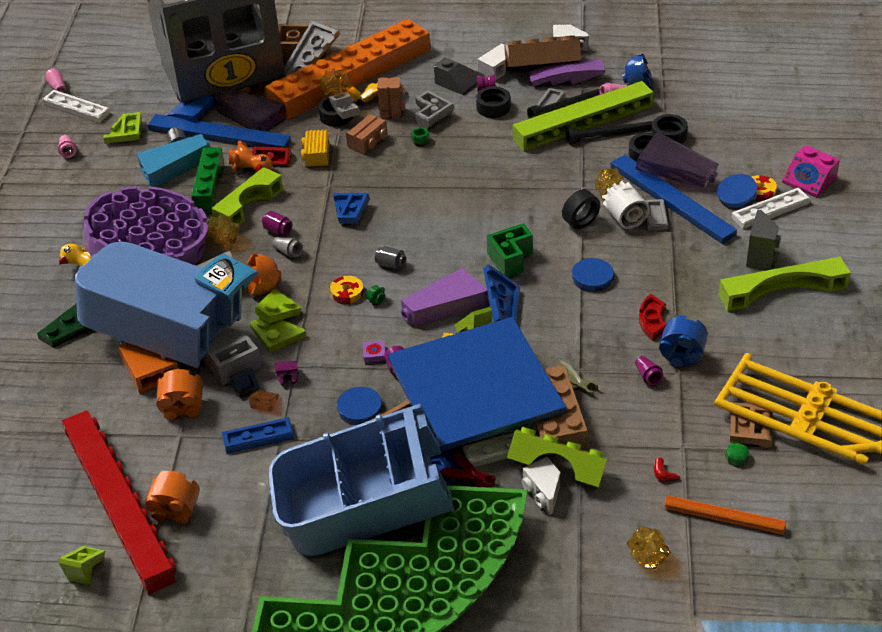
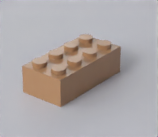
(544, 52)
(565, 426)

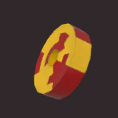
(766, 187)
(346, 289)

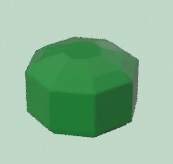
(420, 136)
(737, 454)

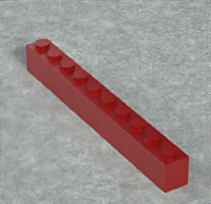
(120, 503)

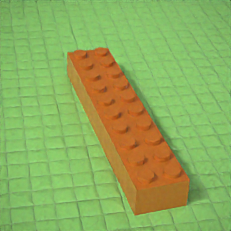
(362, 62)

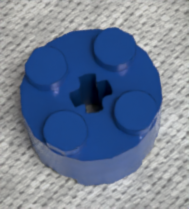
(683, 341)

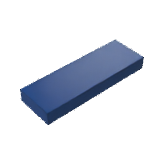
(257, 435)

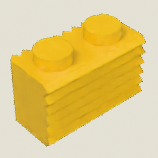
(315, 148)

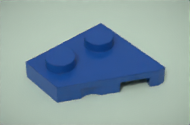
(350, 206)

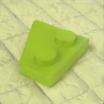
(126, 129)
(276, 307)
(276, 334)

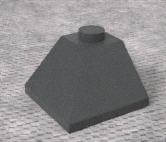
(455, 76)

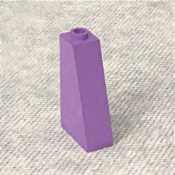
(444, 299)

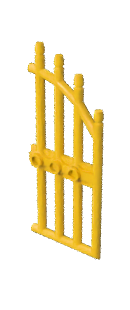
(808, 416)

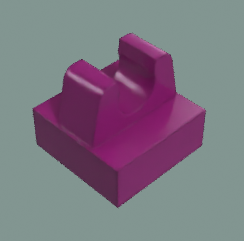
(287, 368)

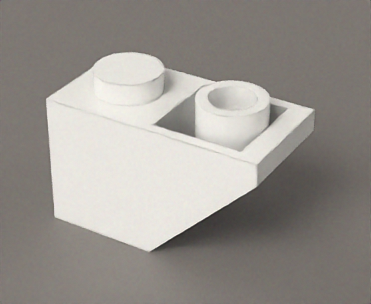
(568, 30)
(493, 62)
(543, 482)

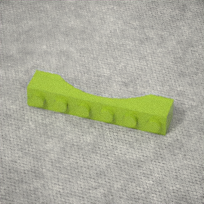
(823, 275)

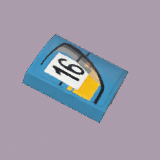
(225, 276)

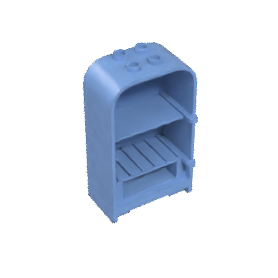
(152, 302)
(359, 482)

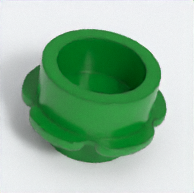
(376, 294)

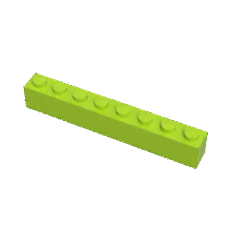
(582, 115)

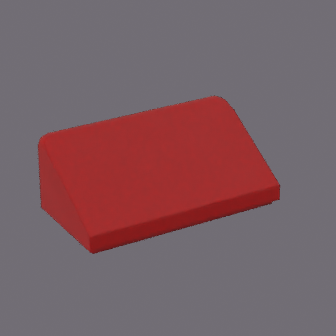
(278, 155)

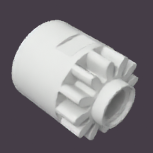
(626, 205)

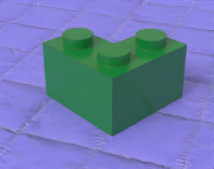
(509, 247)

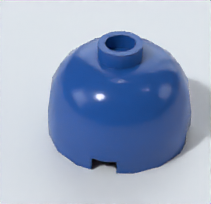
(637, 70)

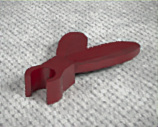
(467, 472)

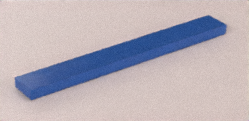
(220, 132)
(675, 200)

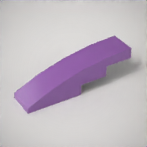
(572, 70)

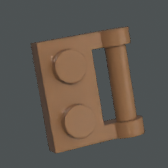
(743, 429)

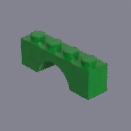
(204, 188)

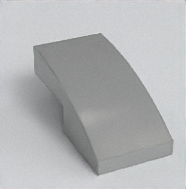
(344, 105)

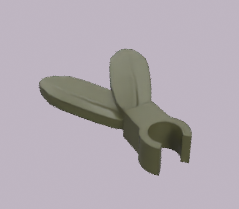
(577, 382)

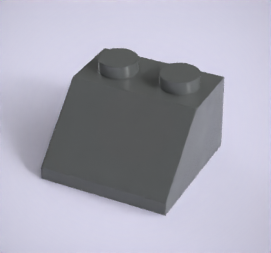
(763, 243)

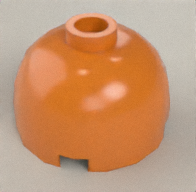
(267, 275)

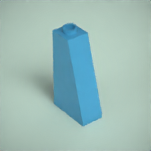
(171, 159)

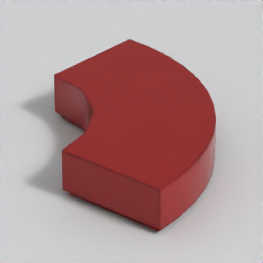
(650, 317)

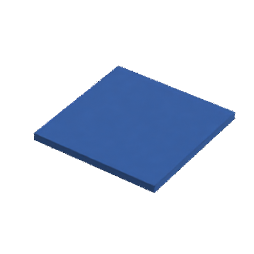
(477, 383)

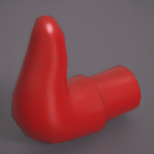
(661, 474)

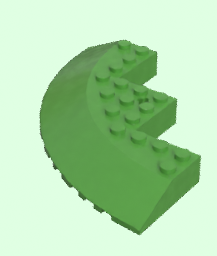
(412, 583)

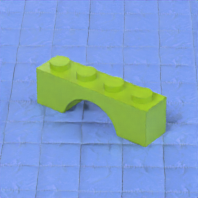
(261, 186)
(586, 465)

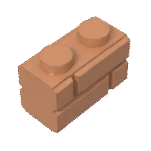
(390, 97)
(367, 134)

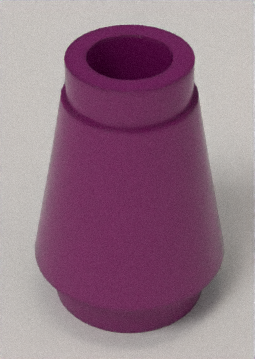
(649, 371)

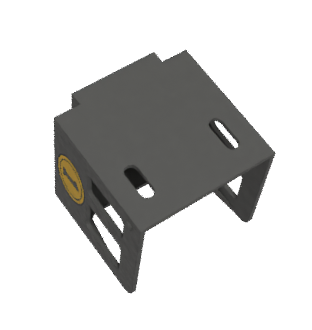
(216, 44)

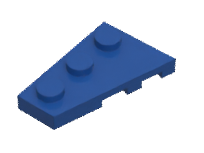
(502, 294)

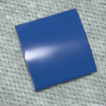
(192, 109)

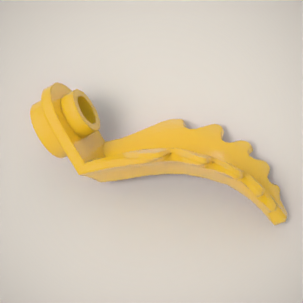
(370, 92)

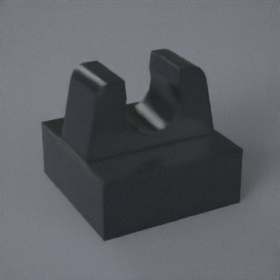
(244, 382)

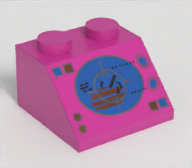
(811, 171)

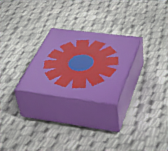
(373, 351)

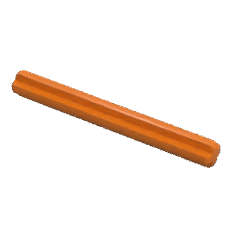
(725, 514)

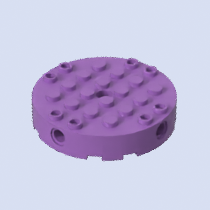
(149, 219)

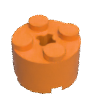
(179, 394)
(172, 497)

